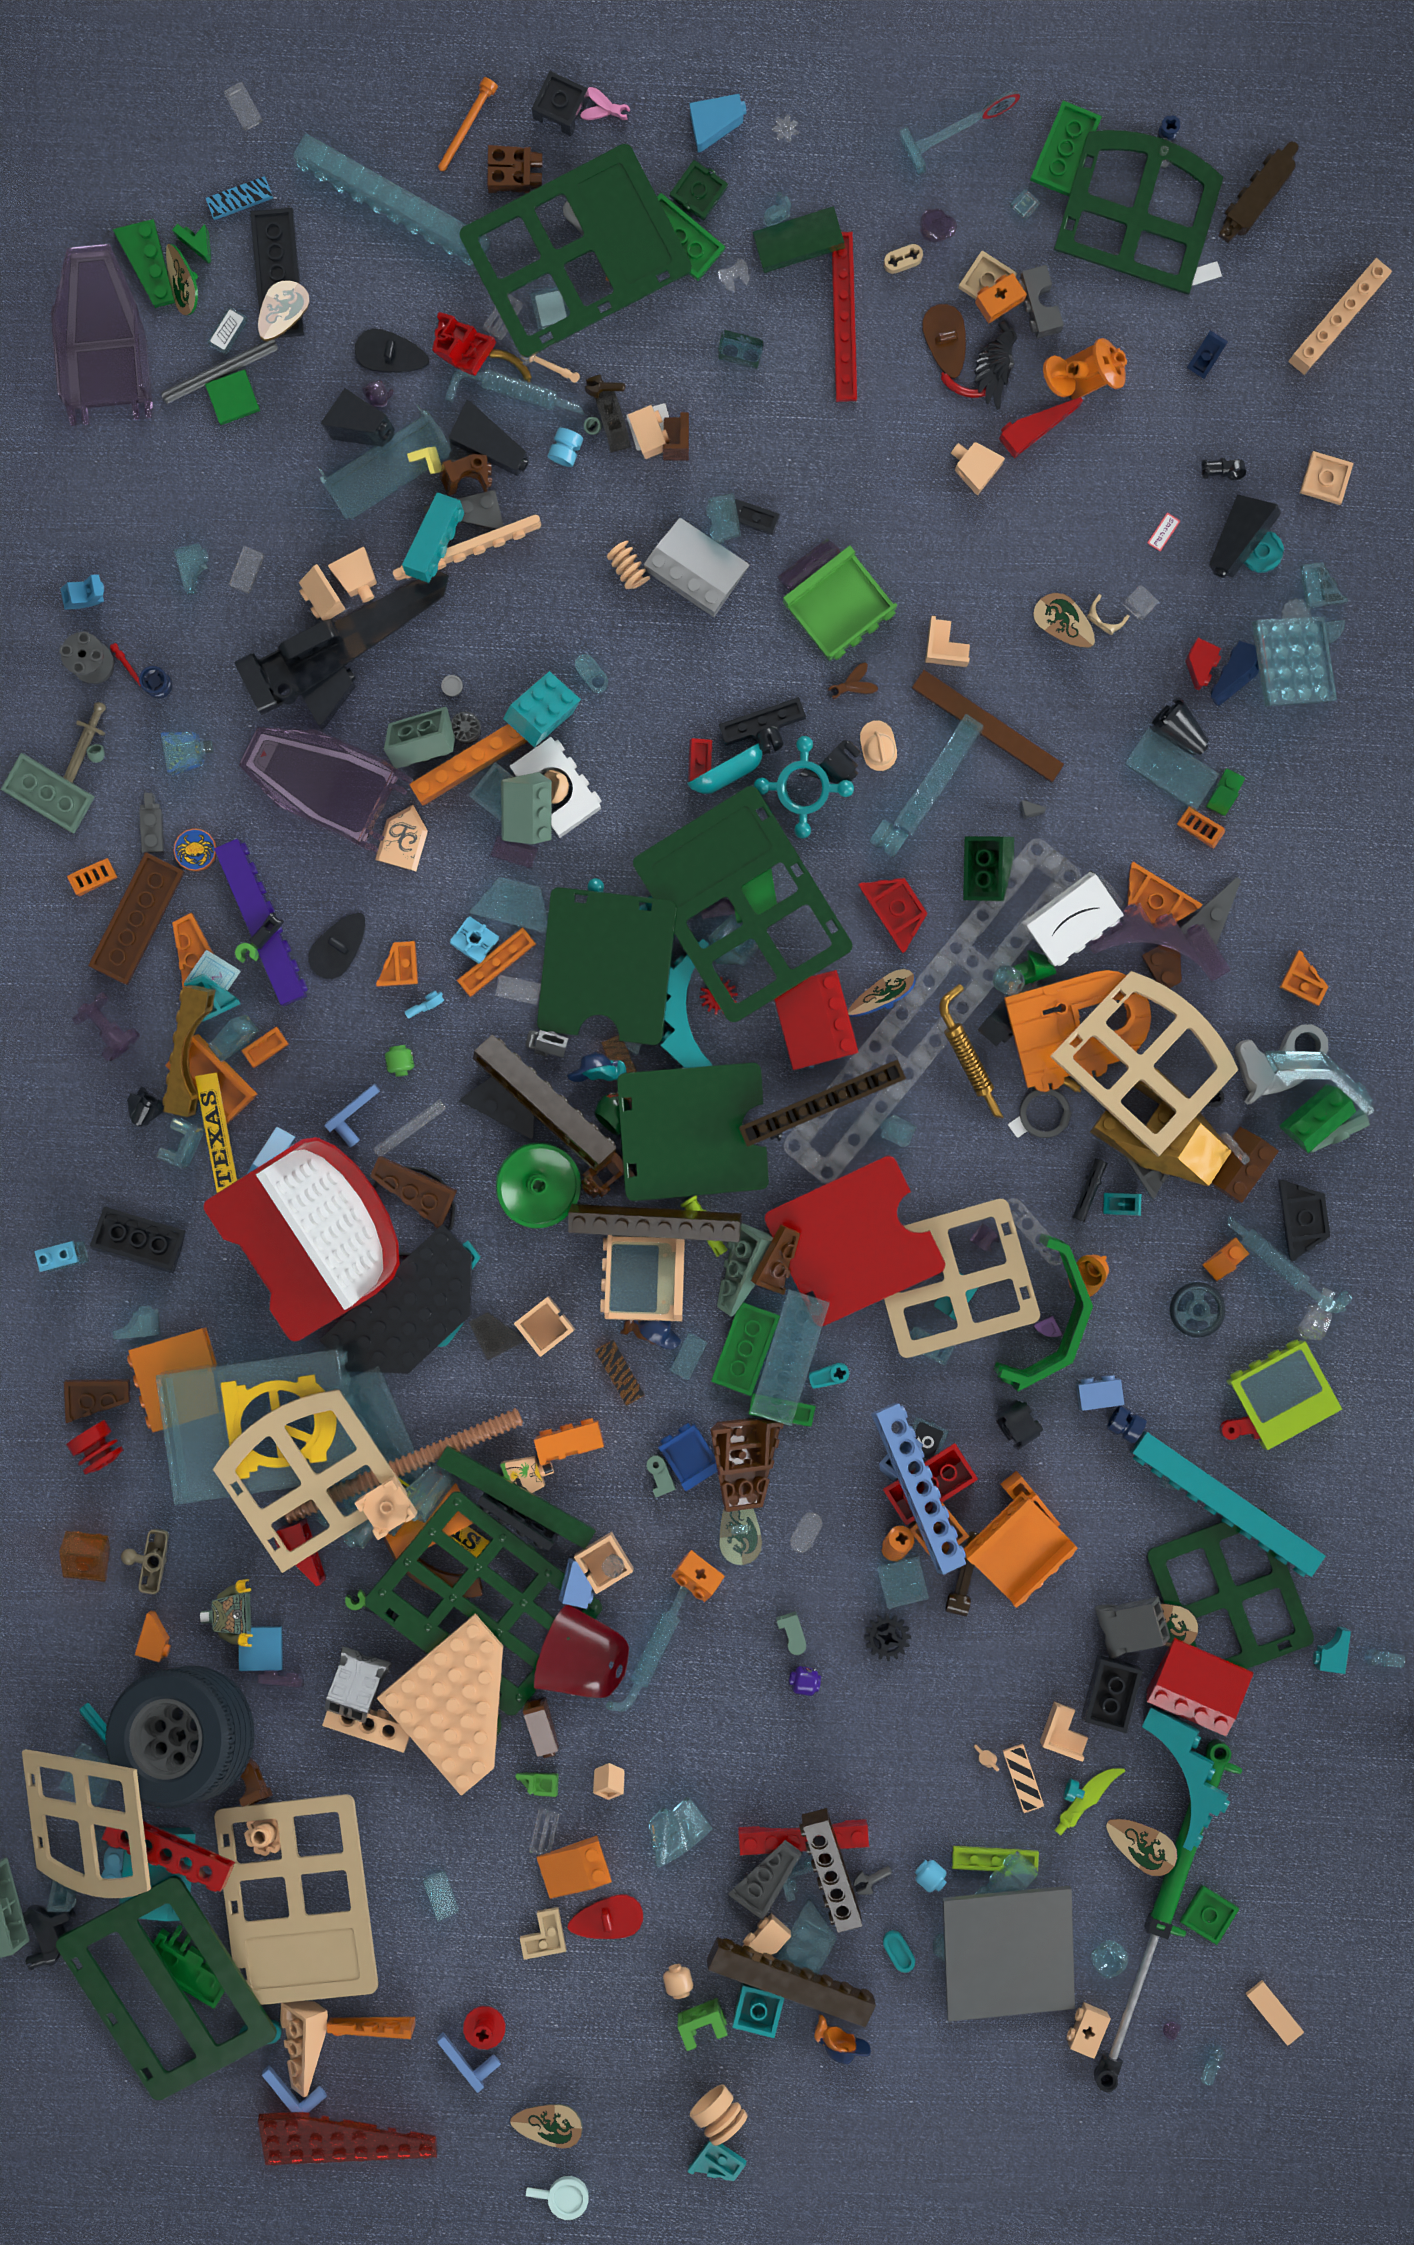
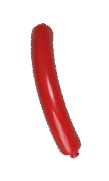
(973, 393)

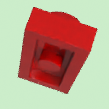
(699, 757)

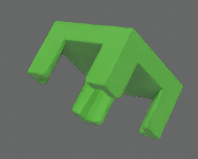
(698, 2017)

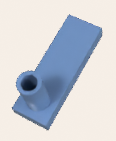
(338, 1123)
(475, 2076)
(288, 2097)

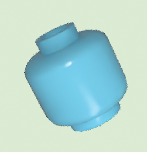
(930, 1876)

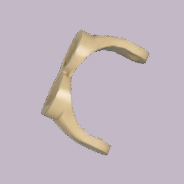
(1108, 628)

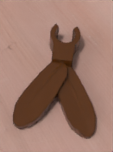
(853, 685)

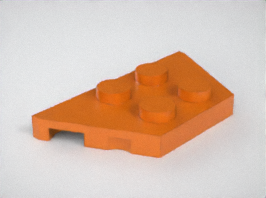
(1157, 895)

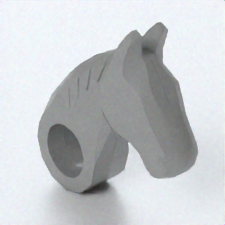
(1256, 1069)

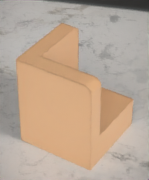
(608, 1781)

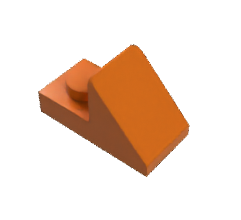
(1226, 1259)

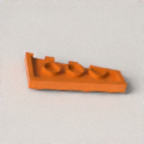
(372, 2026)

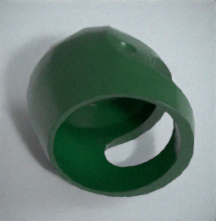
(608, 1112)

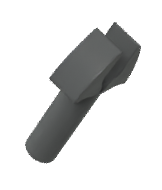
(870, 1880)

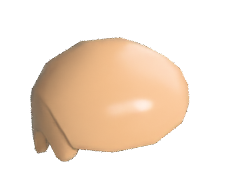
(559, 785)

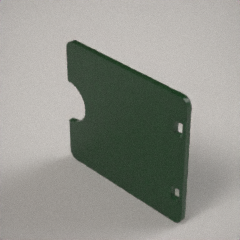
(607, 963)
(688, 1131)

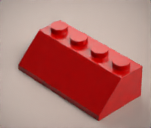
(950, 1475)

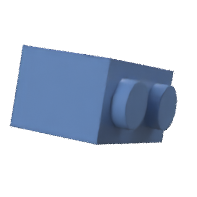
(1099, 1393)

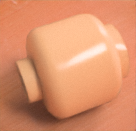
(678, 1981)

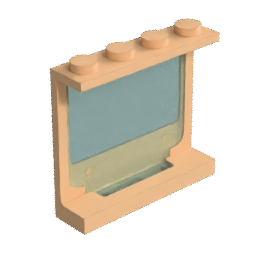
(643, 1278)

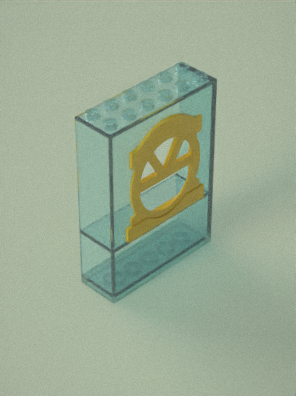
(205, 1410)

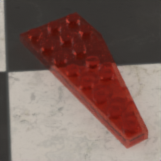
(306, 2139)

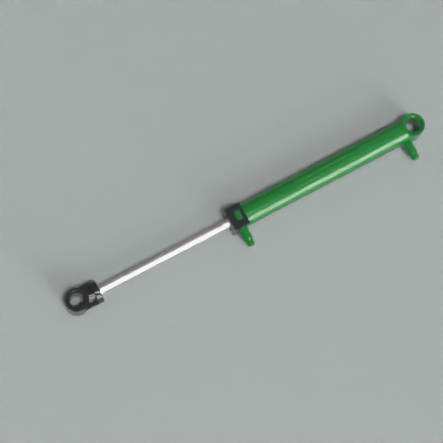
(1159, 1920)

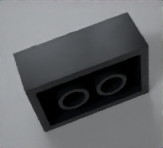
(1111, 1694)

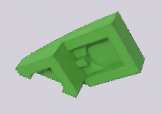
(540, 1783)

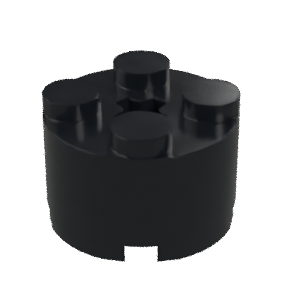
(1018, 1424)

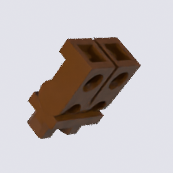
(511, 169)

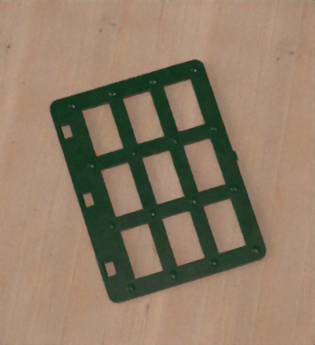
(425, 1630)

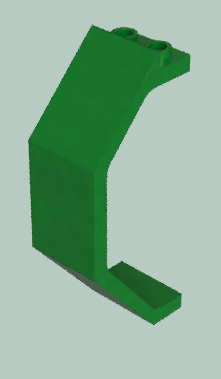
(1072, 1335)

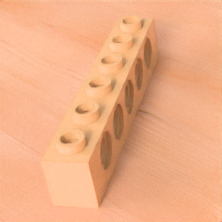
(1340, 316)

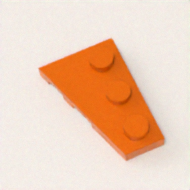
(189, 943)

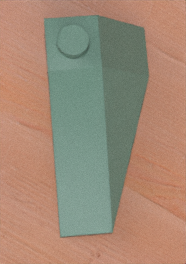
(741, 1265)

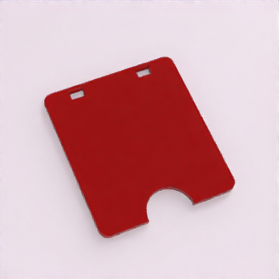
(853, 1240)

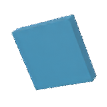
(265, 1652)

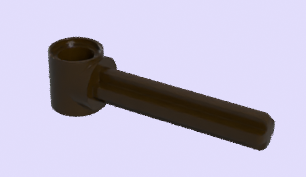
(958, 1601)

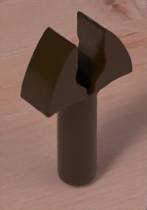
(596, 385)

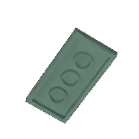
(47, 793)

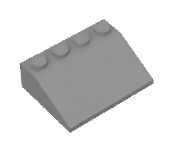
(696, 566)

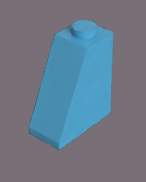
(715, 119)

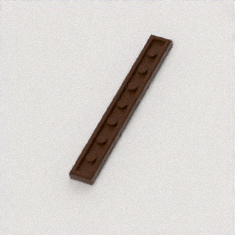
(993, 730)

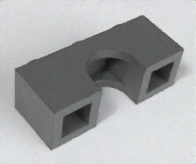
(1044, 320)

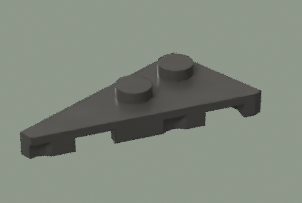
(480, 510)
(1215, 912)

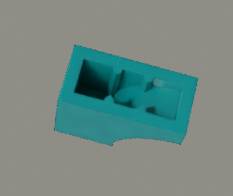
(1334, 1654)

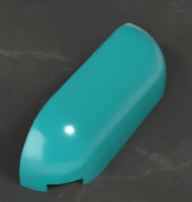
(728, 771)

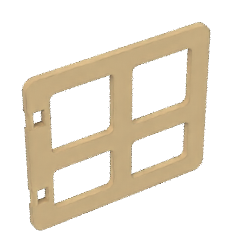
(956, 1285)

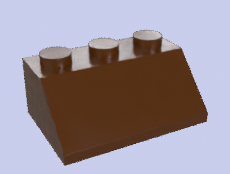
(1238, 1179)

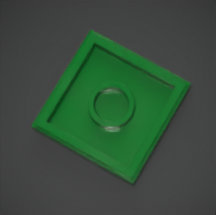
(232, 397)
(1209, 1914)

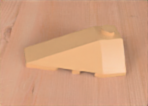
(305, 2034)

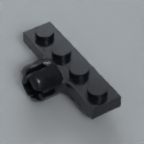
(763, 725)

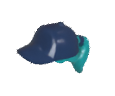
(597, 1067)

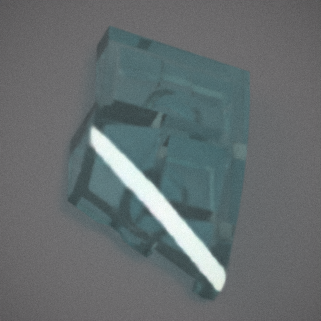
(677, 1831)

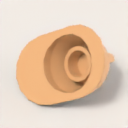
(878, 745)

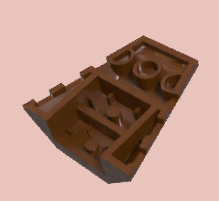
(744, 1460)

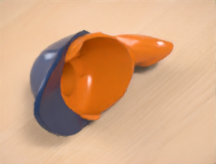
(839, 2044)

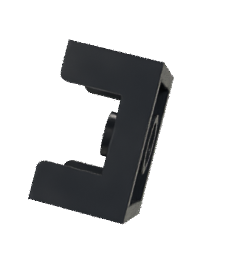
(560, 102)

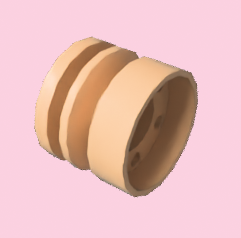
(718, 2115)

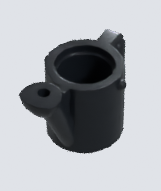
(838, 764)

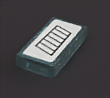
(227, 330)

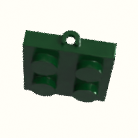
(699, 190)

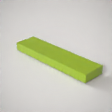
(987, 1858)

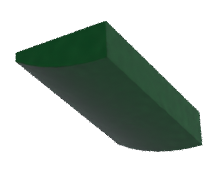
(799, 239)

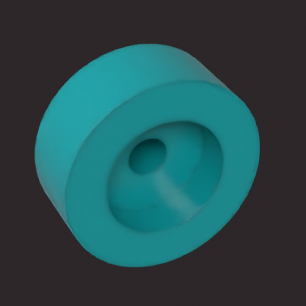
(1072, 1790)

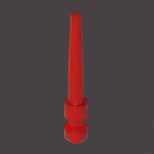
(121, 657)

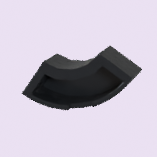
(997, 1025)

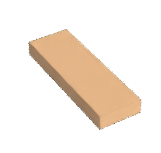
(1274, 2012)

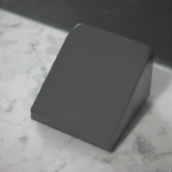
(1030, 809)

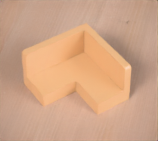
(939, 648)
(1058, 1737)

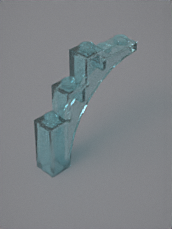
(424, 1494)

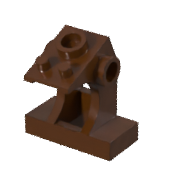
(454, 471)
(594, 1186)
(255, 1785)

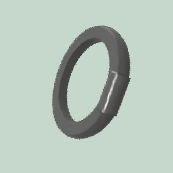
(1064, 1119)

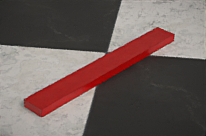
(844, 321)

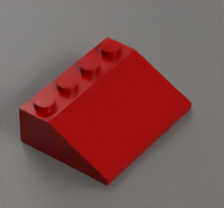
(816, 1021)
(1199, 1687)

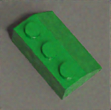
(1318, 1117)

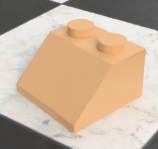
(321, 594)

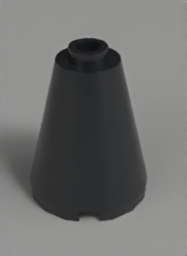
(1180, 728)

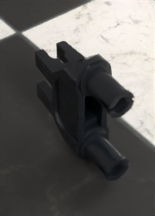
(47, 1929)

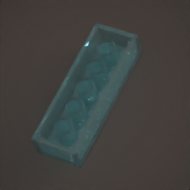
(789, 1357)

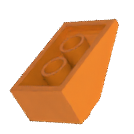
(574, 1868)

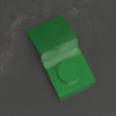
(197, 243)
(1225, 792)
(1036, 967)

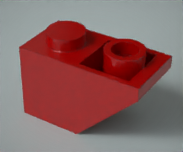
(1200, 661)

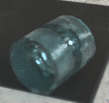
(889, 838)

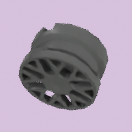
(466, 727)

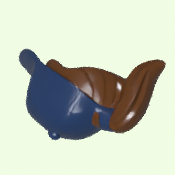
(653, 1331)

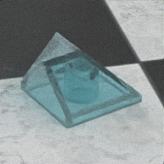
(740, 954)

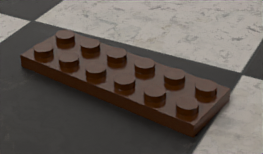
(136, 918)

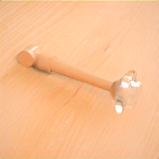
(574, 377)

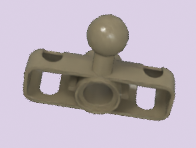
(157, 1548)

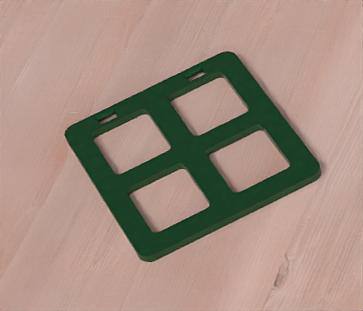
(1231, 1595)

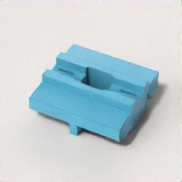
(475, 951)

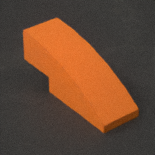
(1016, 1484)

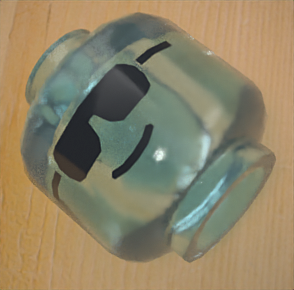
(1008, 980)

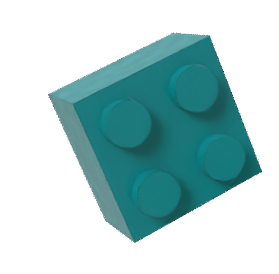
(757, 2011)

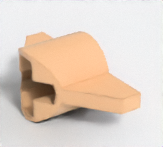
(987, 1758)

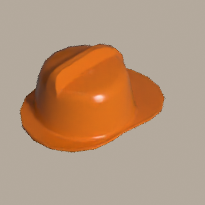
(1093, 1272)

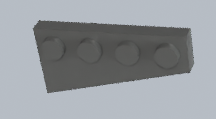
(766, 1881)

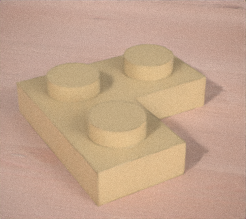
(549, 1939)

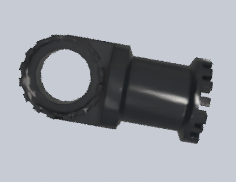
(1224, 468)

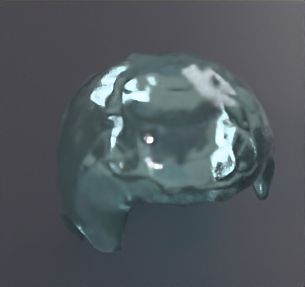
(1110, 1959)

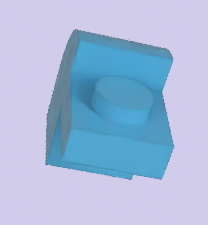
(83, 594)

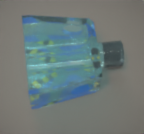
(184, 751)

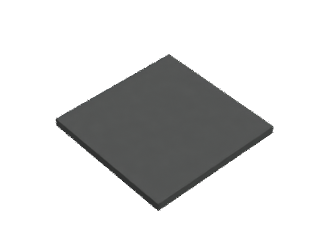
(1008, 1953)

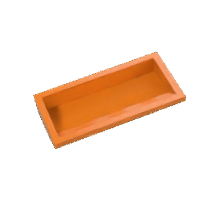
(234, 1090)
(411, 1528)

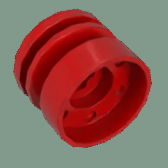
(95, 1447)

